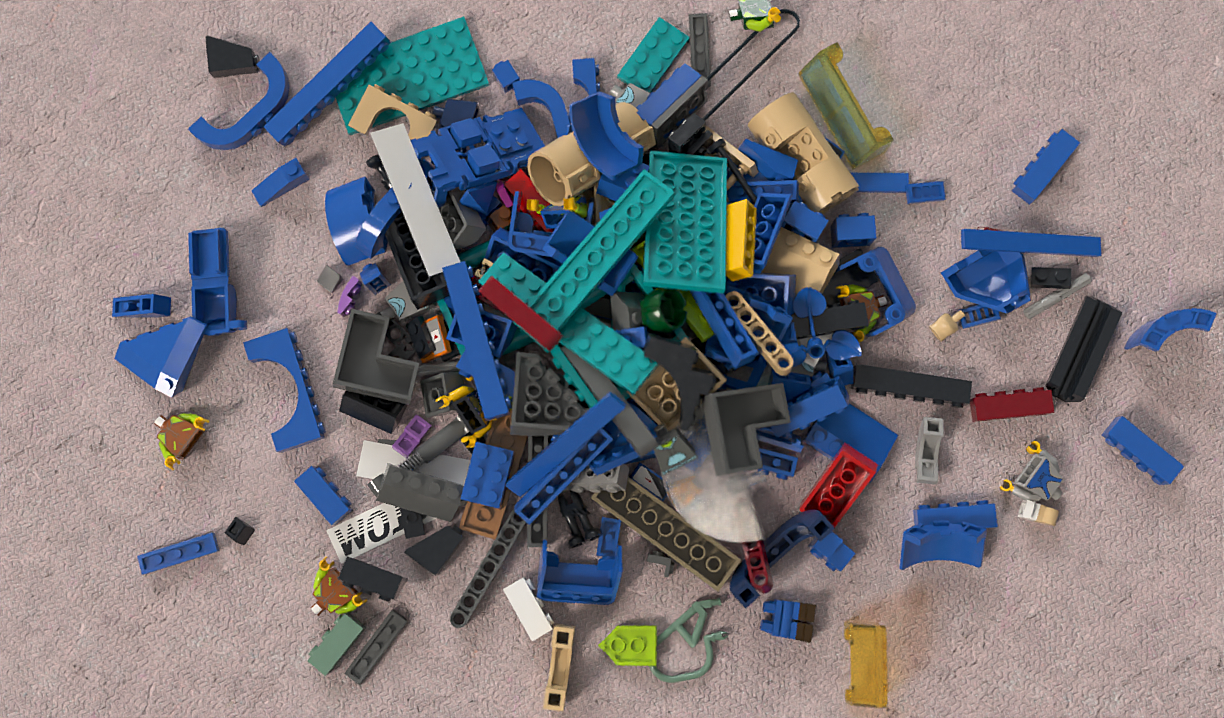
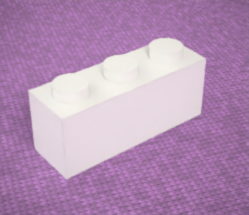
(529, 608)

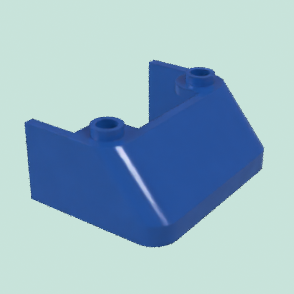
(521, 233)
(900, 297)
(578, 582)

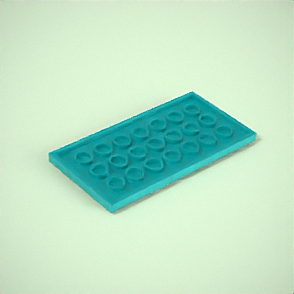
(420, 70)
(689, 235)

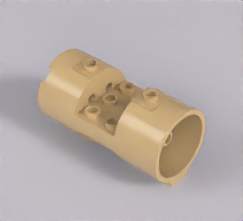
(792, 131)
(565, 172)

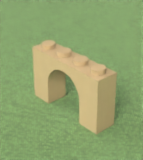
(376, 101)
(560, 667)

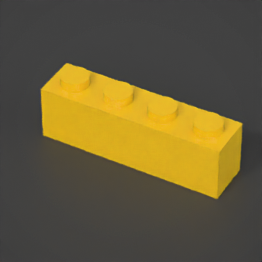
(740, 239)

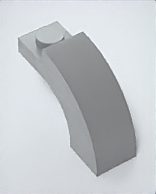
(927, 450)

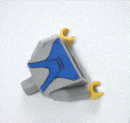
(1039, 478)

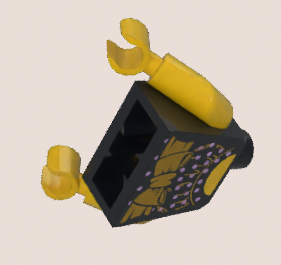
(469, 408)

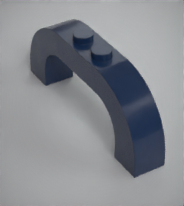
(779, 543)

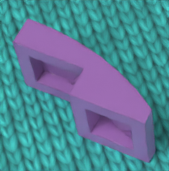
(412, 436)

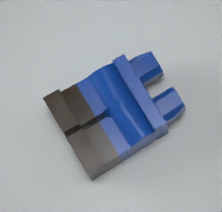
(782, 619)

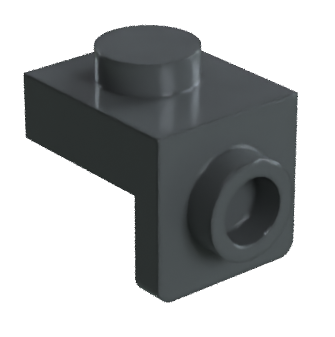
(659, 558)

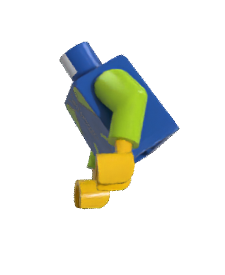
(553, 214)

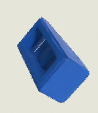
(977, 308)

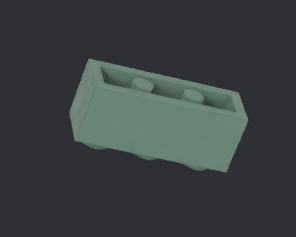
(336, 643)

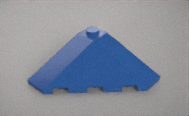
(164, 355)

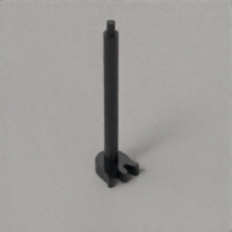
(718, 146)

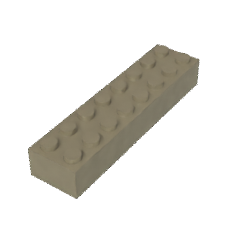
(670, 533)

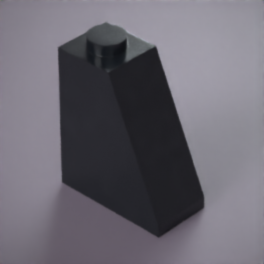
(229, 58)
(436, 549)

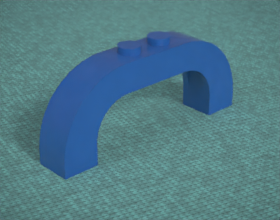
(539, 92)
(253, 121)
(381, 217)

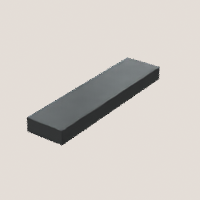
(699, 44)
(376, 647)

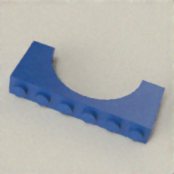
(305, 424)

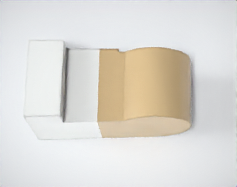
(1038, 513)

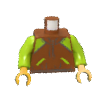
(872, 303)
(178, 436)
(331, 592)

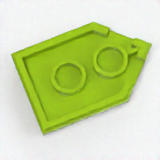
(632, 645)

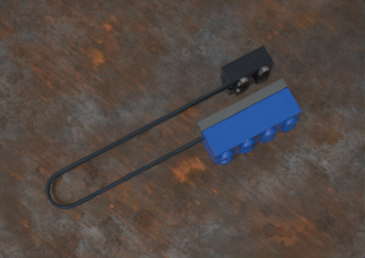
(677, 100)

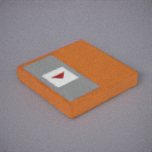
(438, 334)

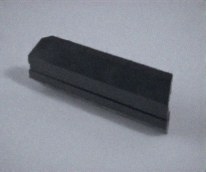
(1083, 350)

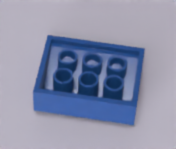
(856, 430)

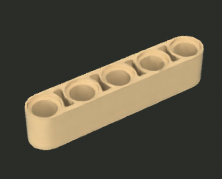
(761, 342)

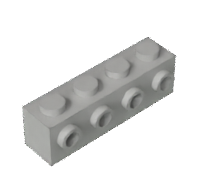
(611, 481)

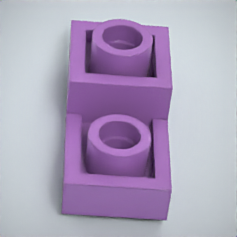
(346, 303)

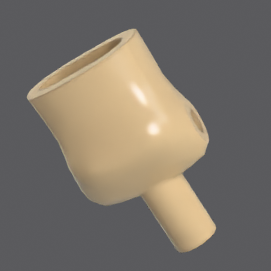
(946, 325)

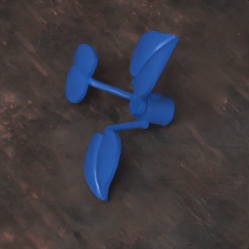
(843, 343)

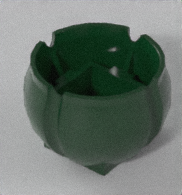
(663, 310)

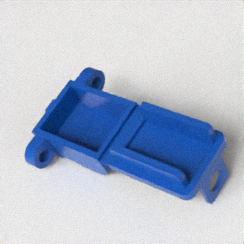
(212, 295)

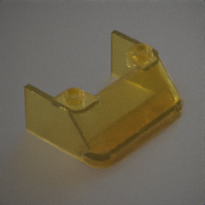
(867, 664)

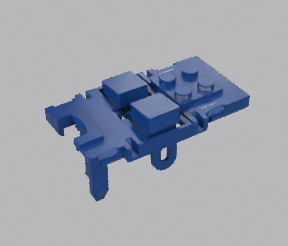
(508, 145)

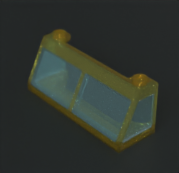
(842, 110)

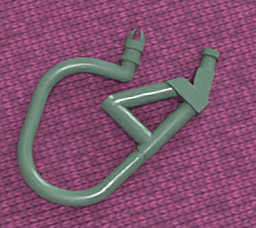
(697, 606)

